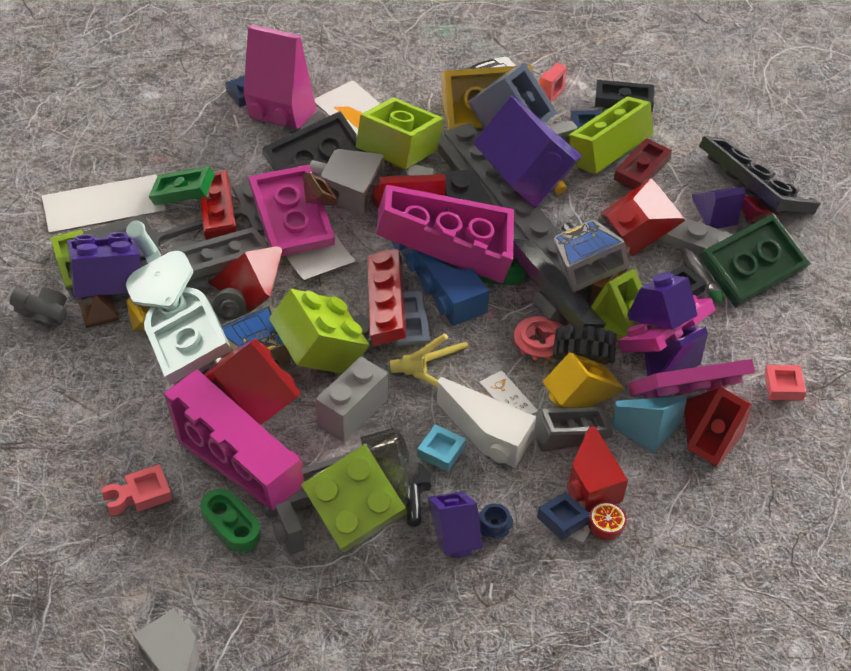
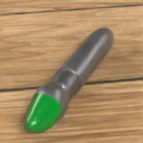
(712, 290)

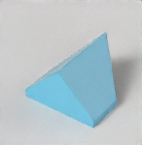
(649, 420)

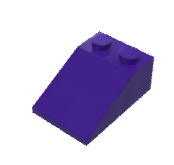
(526, 152)

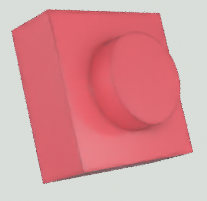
(553, 81)
(785, 382)

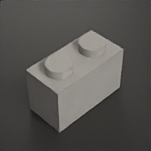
(352, 399)

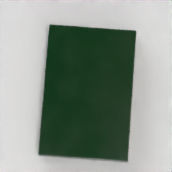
(754, 260)

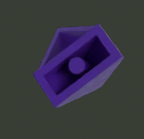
(680, 353)

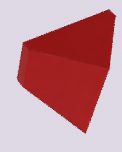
(251, 275)
(715, 423)

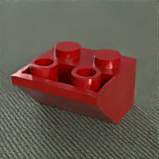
(254, 381)

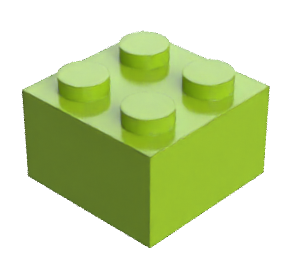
(399, 132)
(318, 331)
(354, 498)

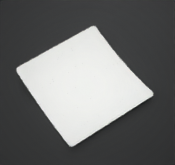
(320, 260)

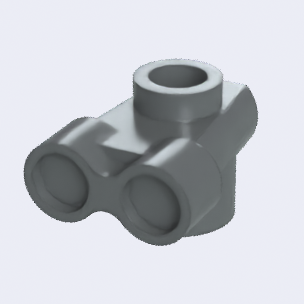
(45, 308)

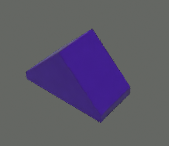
(720, 207)

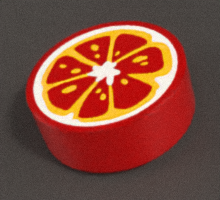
(607, 521)

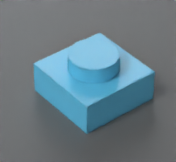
(441, 448)

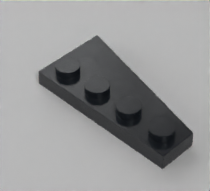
(757, 178)

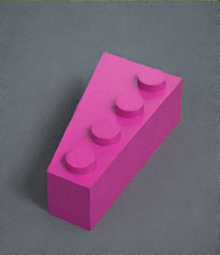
(449, 229)
(232, 441)

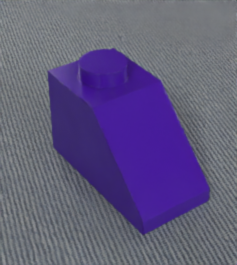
(664, 302)
(456, 523)

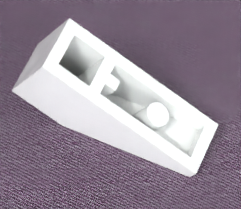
(491, 425)

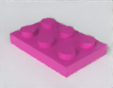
(286, 215)
(691, 379)

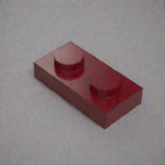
(642, 164)

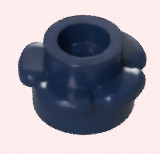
(498, 514)

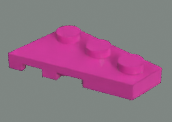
(652, 338)

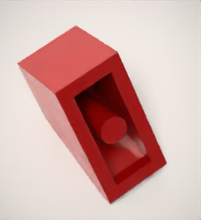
(595, 473)

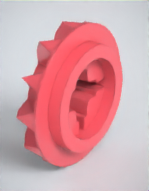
(525, 336)

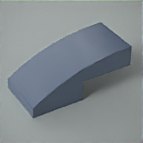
(416, 320)

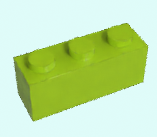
(612, 134)

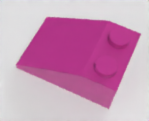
(277, 78)

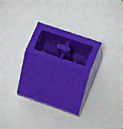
(102, 264)

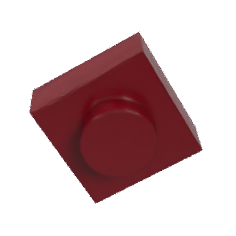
(756, 210)

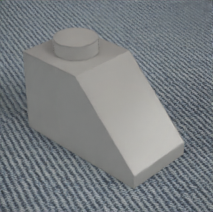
(168, 644)

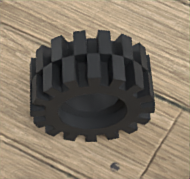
(587, 342)

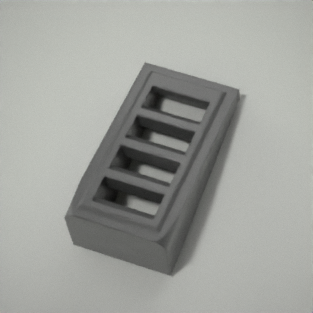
(552, 436)

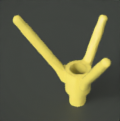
(416, 363)

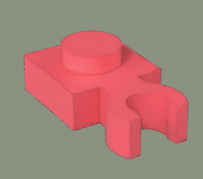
(142, 488)

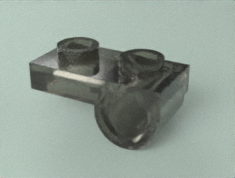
(392, 456)

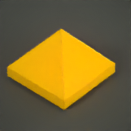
(137, 315)

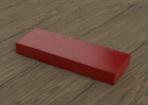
(218, 208)

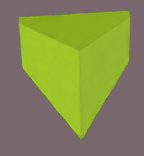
(615, 302)

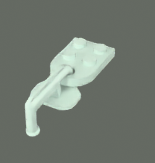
(179, 317)

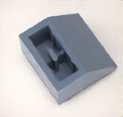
(517, 83)

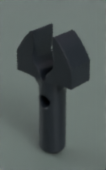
(413, 506)

